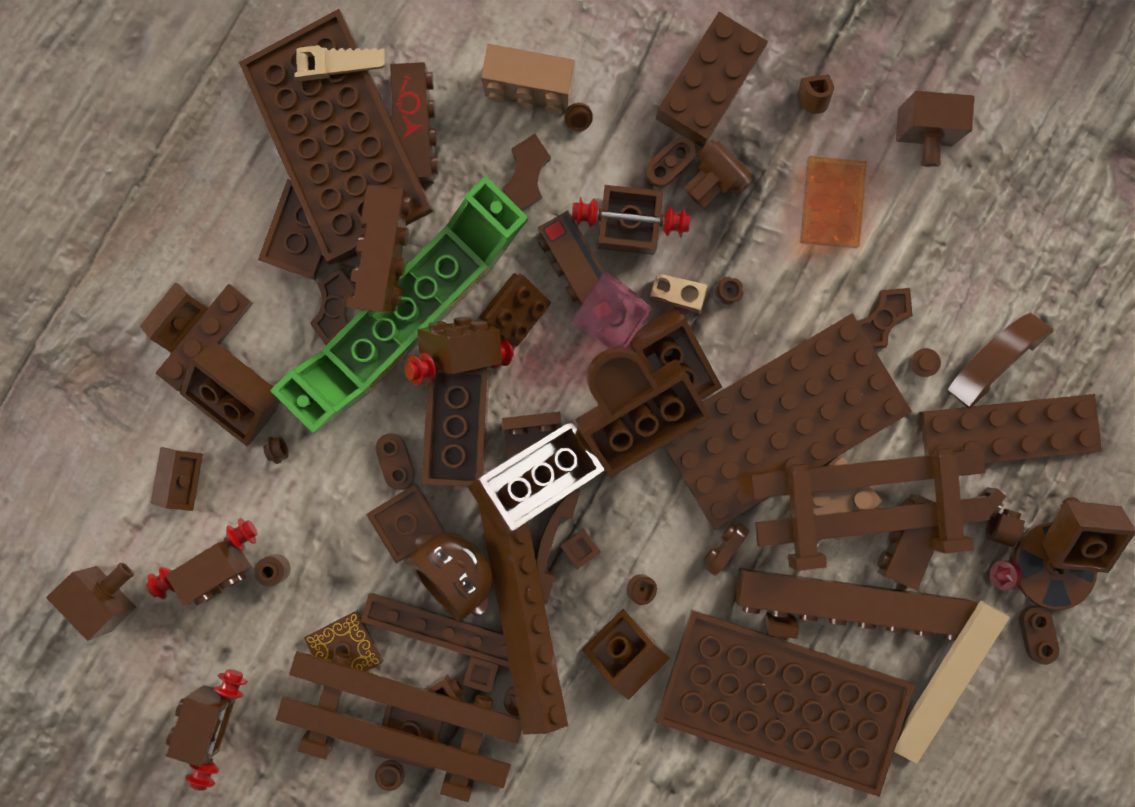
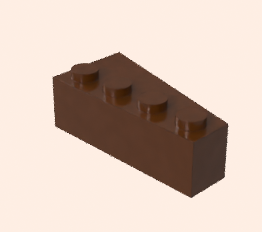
(381, 250)

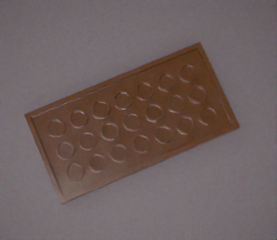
(331, 135)
(786, 414)
(785, 702)

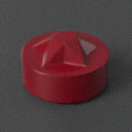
(1005, 575)

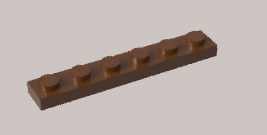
(435, 629)

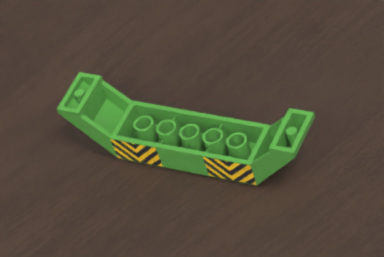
(430, 290)

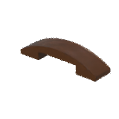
(997, 357)
(565, 509)

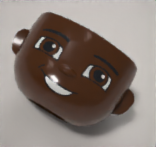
(453, 573)

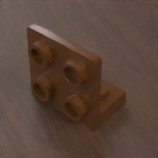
(527, 430)

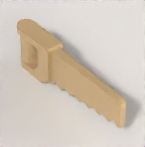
(336, 62)

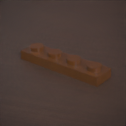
(211, 327)

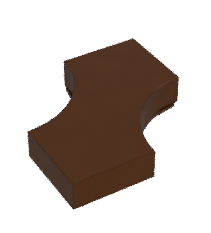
(530, 159)
(891, 308)
(333, 310)

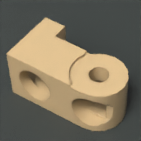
(679, 292)

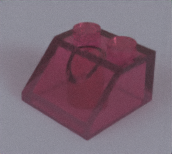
(611, 313)

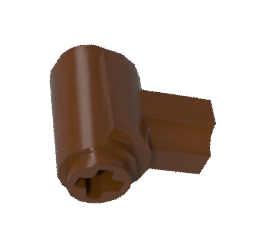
(718, 174)

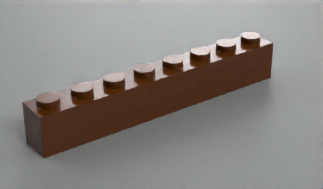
(852, 603)
(525, 629)

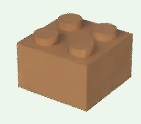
(844, 499)

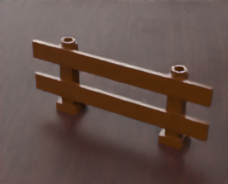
(805, 528)
(326, 722)

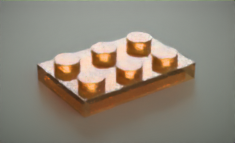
(833, 202)

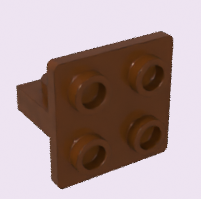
(515, 308)

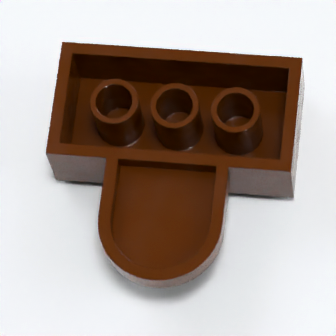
(636, 408)

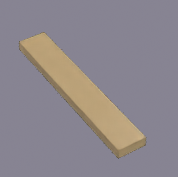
(950, 680)

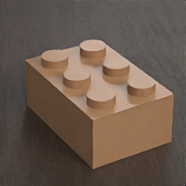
(528, 78)

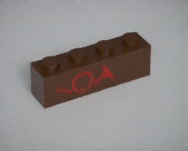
(413, 116)

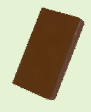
(173, 318)
(176, 479)

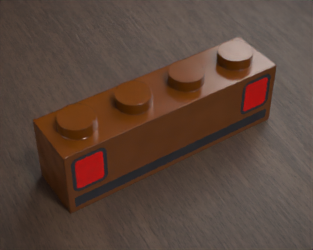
(570, 255)

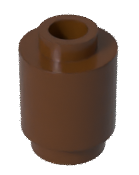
(280, 567)

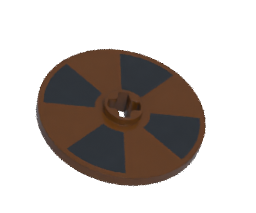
(1045, 586)

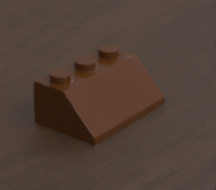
(229, 393)

